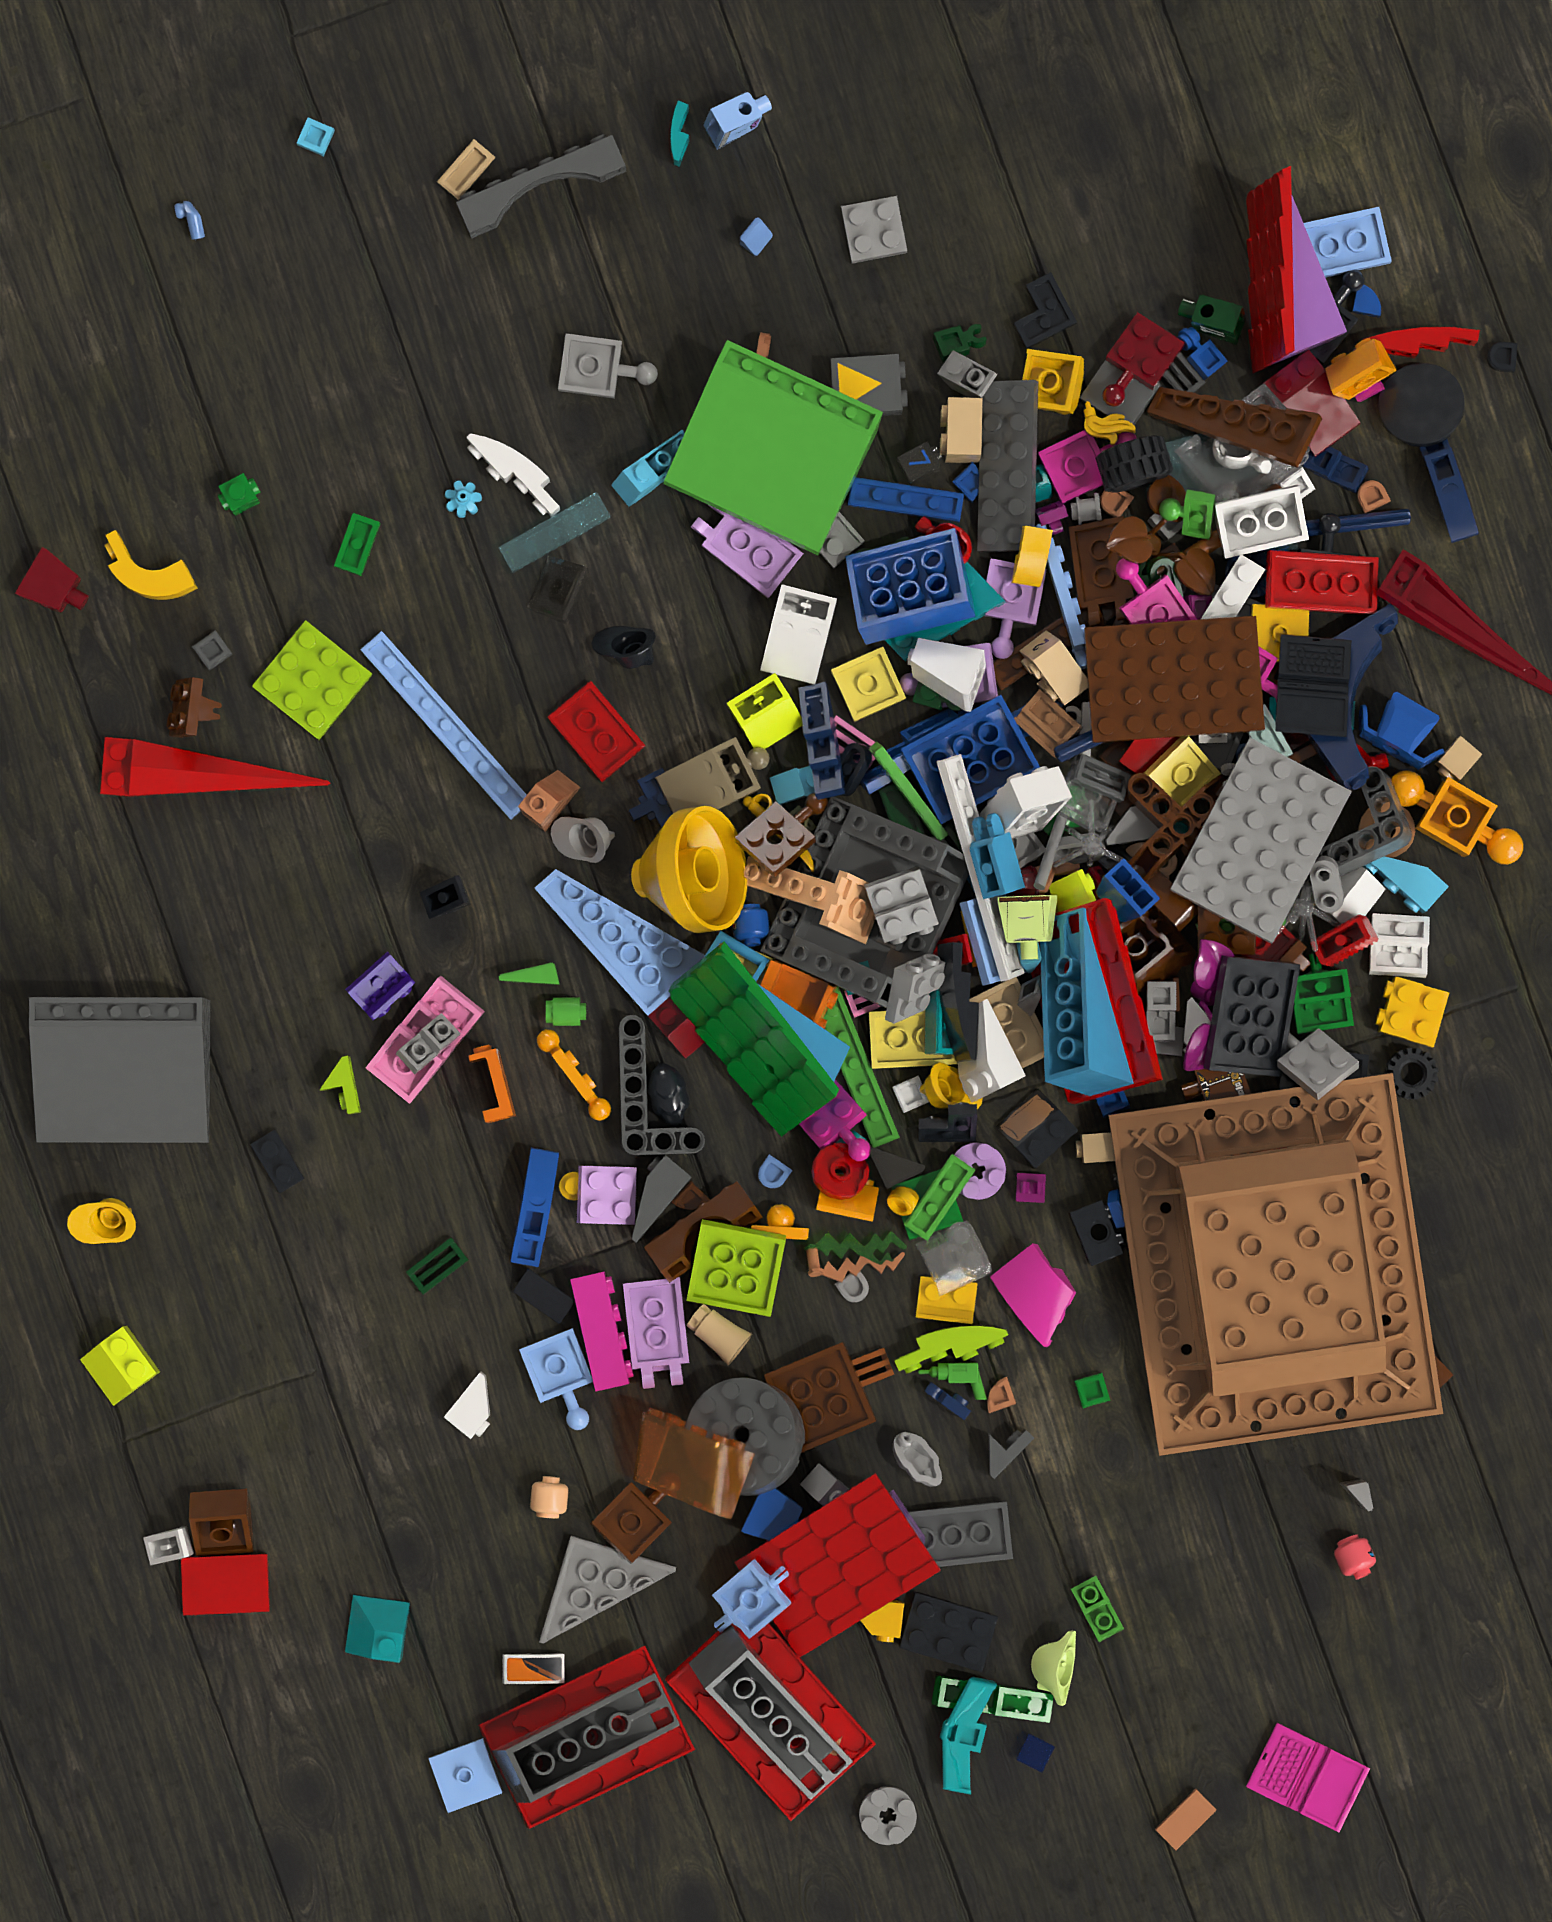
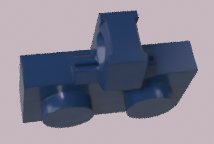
(652, 802)

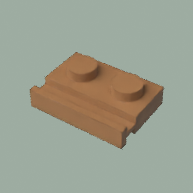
(1047, 722)

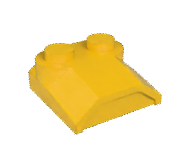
(1058, 379)

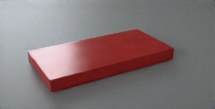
(1321, 582)

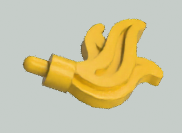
(1105, 427)

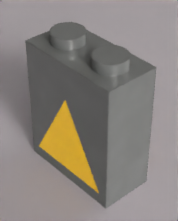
(872, 381)

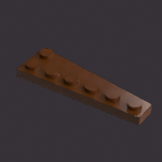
(1256, 428)

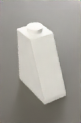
(948, 670)

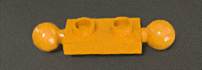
(549, 1042)

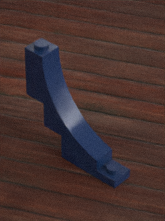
(1342, 753)

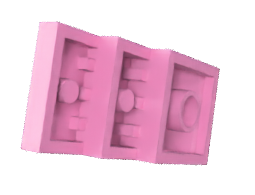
(439, 999)

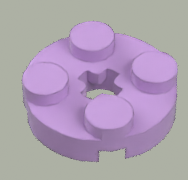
(994, 1171)

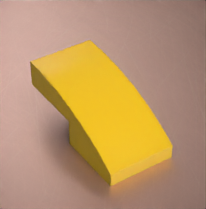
(1032, 556)

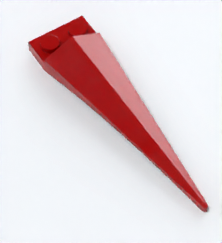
(148, 769)

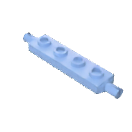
(1068, 606)

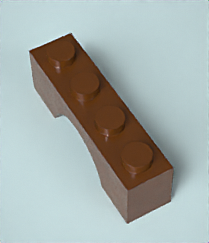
(674, 1247)

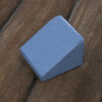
(755, 237)

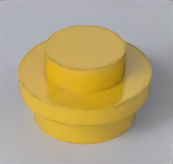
(569, 1186)

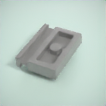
(840, 541)

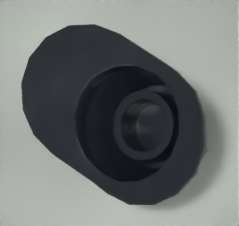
(626, 644)

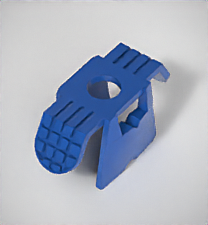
(1403, 728)

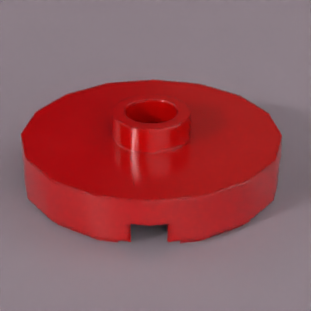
(835, 1186)

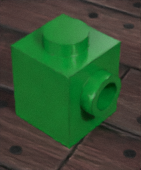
(239, 494)

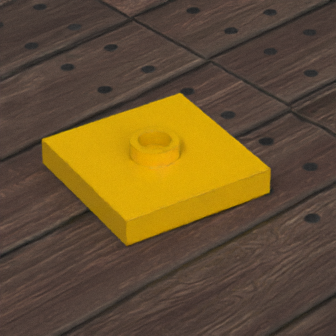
(1274, 622)

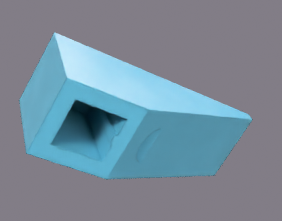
(647, 472)
(1412, 881)

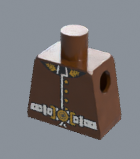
(1215, 1085)

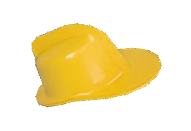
(944, 1087)
(102, 1222)

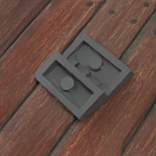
(1136, 394)

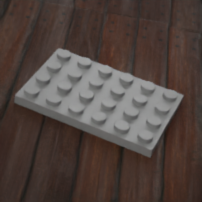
(1260, 840)

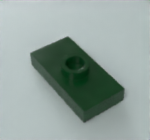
(899, 809)

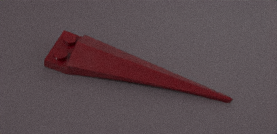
(1430, 602)

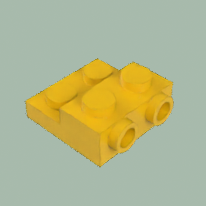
(1412, 1011)

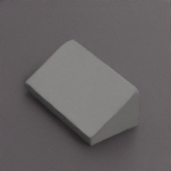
(1360, 1492)

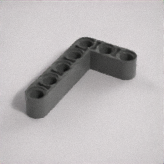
(1379, 831)
(640, 1099)

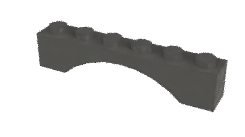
(593, 162)

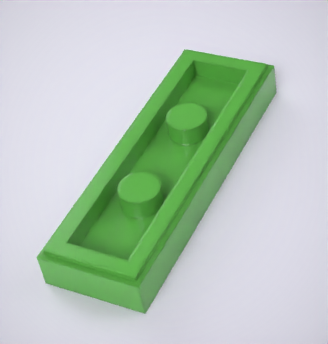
(939, 1197)

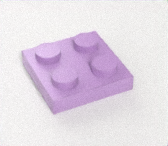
(606, 1195)

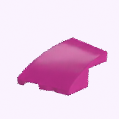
(1035, 1292)

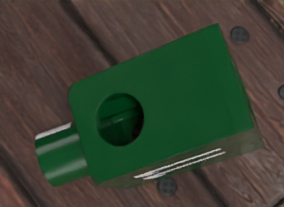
(1225, 322)

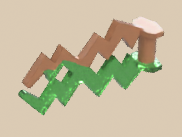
(865, 1252)

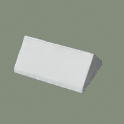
(1261, 521)

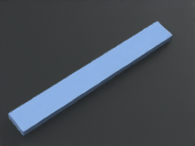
(445, 724)

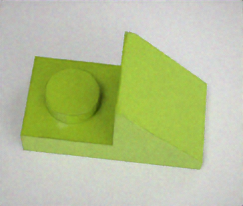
(343, 1077)

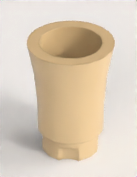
(719, 1333)

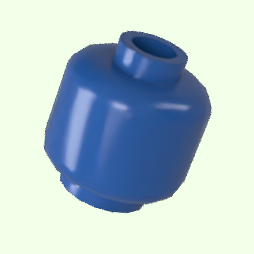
(751, 925)

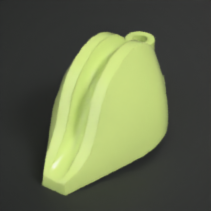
(1054, 1666)

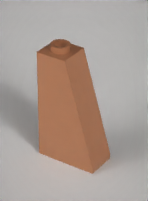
(548, 799)

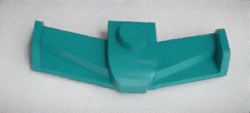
(964, 1734)

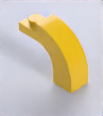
(156, 584)

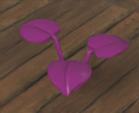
(1204, 989)

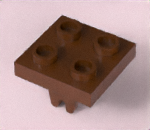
(189, 707)

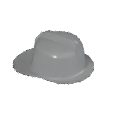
(581, 838)

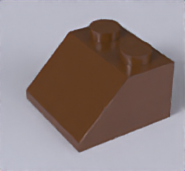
(221, 1522)

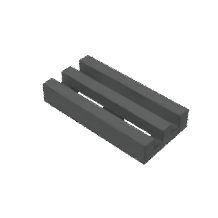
(1189, 368)
(1096, 787)

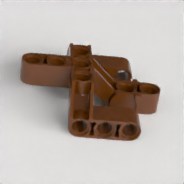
(1147, 862)

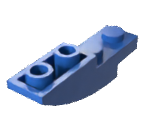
(535, 1207)

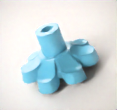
(464, 504)

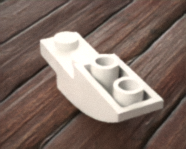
(506, 463)

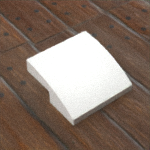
(1400, 946)

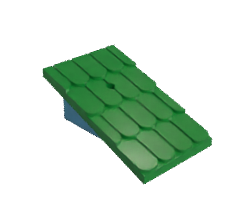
(765, 1043)

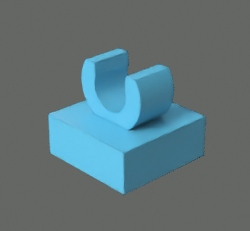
(315, 136)

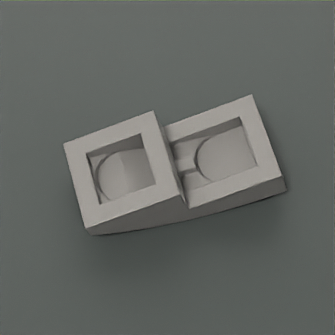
(1161, 1010)

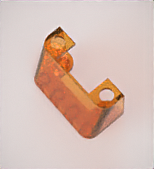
(689, 1463)

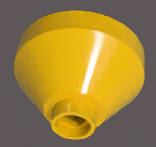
(694, 870)

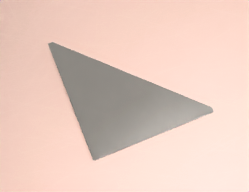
(593, 1581)

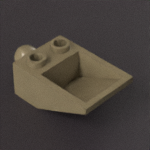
(709, 782)

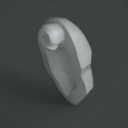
(917, 1459)

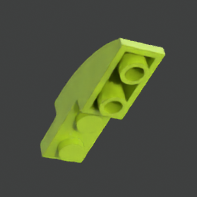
(961, 1339)

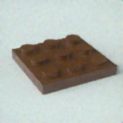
(825, 1393)

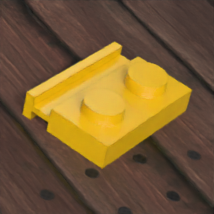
(952, 1307)

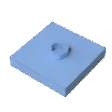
(465, 1775)

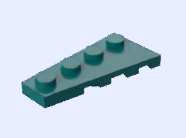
(984, 600)

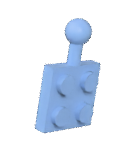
(557, 1369)

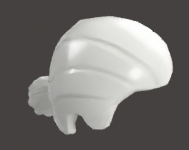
(1237, 458)

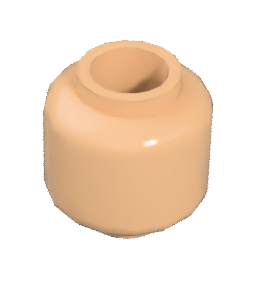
(549, 1497)

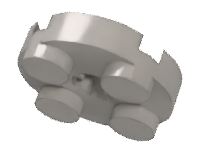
(895, 1830)

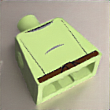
(1028, 921)

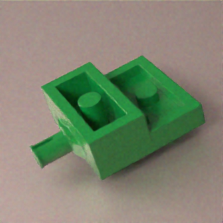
(1322, 999)

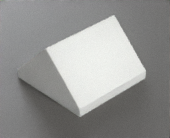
(1360, 894)

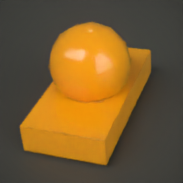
(780, 1221)

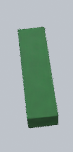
(1003, 1701)

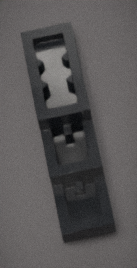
(958, 1012)

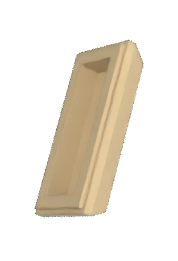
(466, 169)

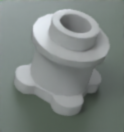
(1086, 509)

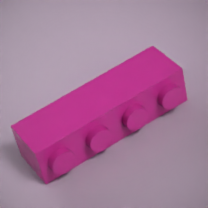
(600, 1331)

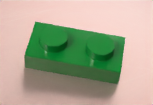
(357, 544)

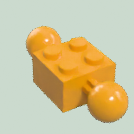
(1457, 817)

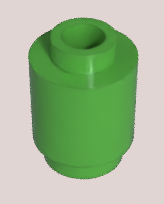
(565, 1011)

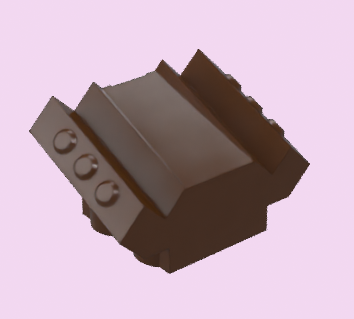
(1154, 950)

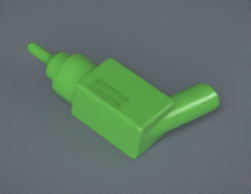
(959, 1374)

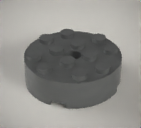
(772, 1422)

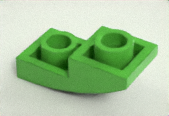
(1097, 1609)

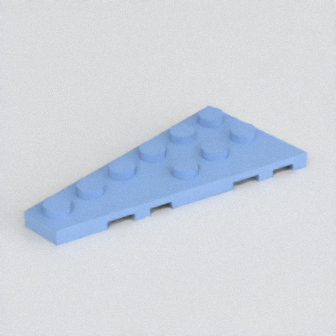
(630, 948)

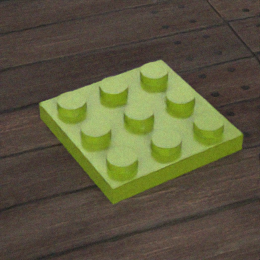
(312, 680)
(736, 1268)

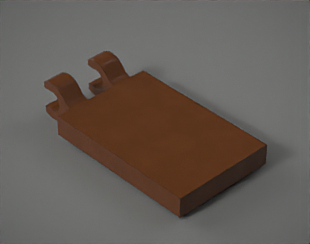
(1096, 571)

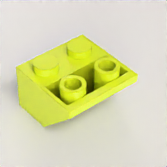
(765, 712)
(1072, 890)

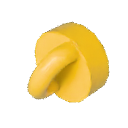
(903, 1200)

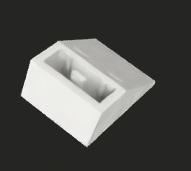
(798, 634)

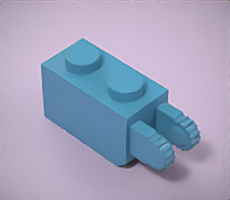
(994, 858)

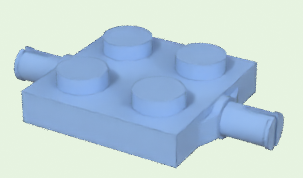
(751, 1599)

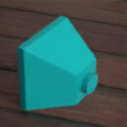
(377, 1628)

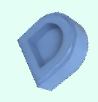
(773, 1172)

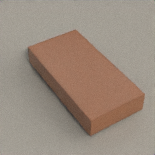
(1185, 1819)

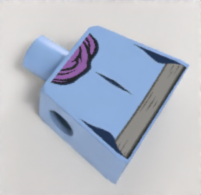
(735, 118)

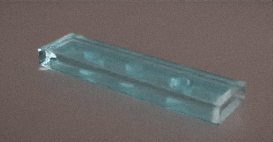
(554, 532)

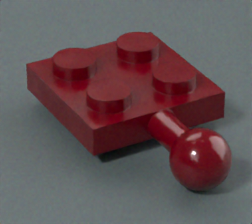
(1142, 354)

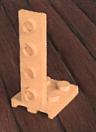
(843, 902)

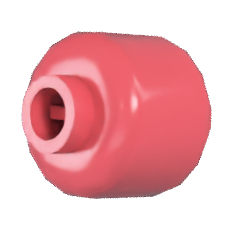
(1354, 1556)

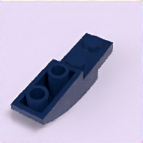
(1449, 491)

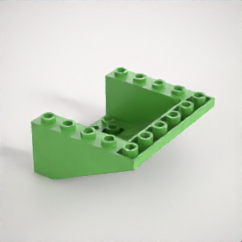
(773, 447)

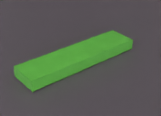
(908, 791)

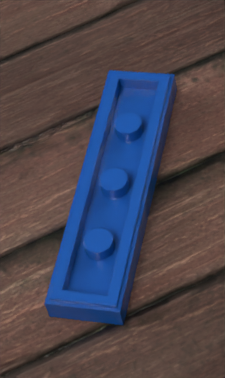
(906, 499)

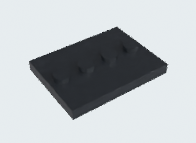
(1251, 1015)

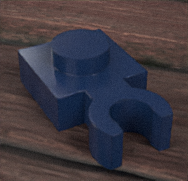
(955, 1403)

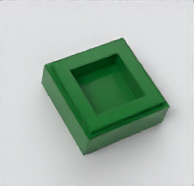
(1092, 1390)

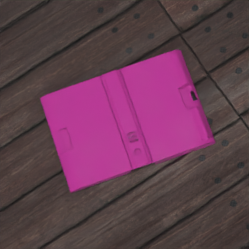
(1308, 1777)

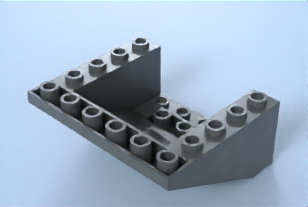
(870, 850)
(120, 1069)

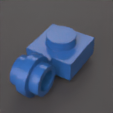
(1206, 357)

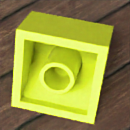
(119, 1365)

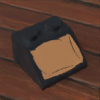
(1036, 1128)

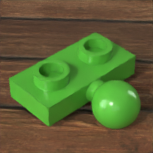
(1196, 513)

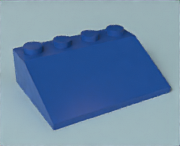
(909, 586)
(989, 748)

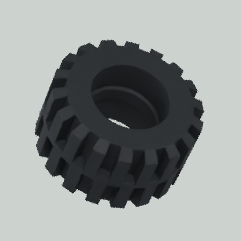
(1134, 463)

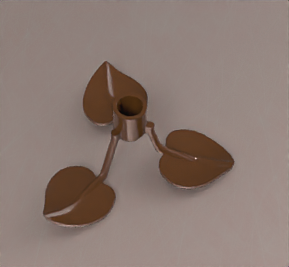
(1137, 545)

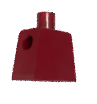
(51, 584)

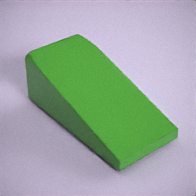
(539, 975)

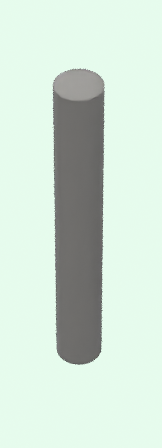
(1050, 852)

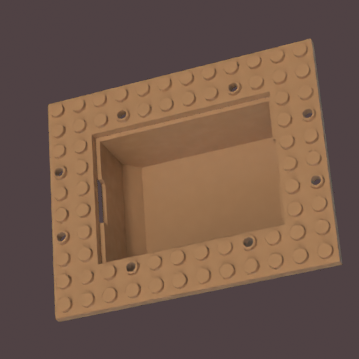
(1275, 1265)

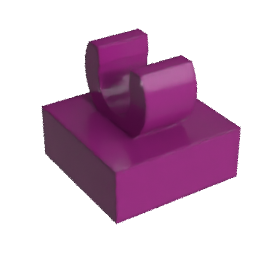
(1051, 516)
(1030, 1187)

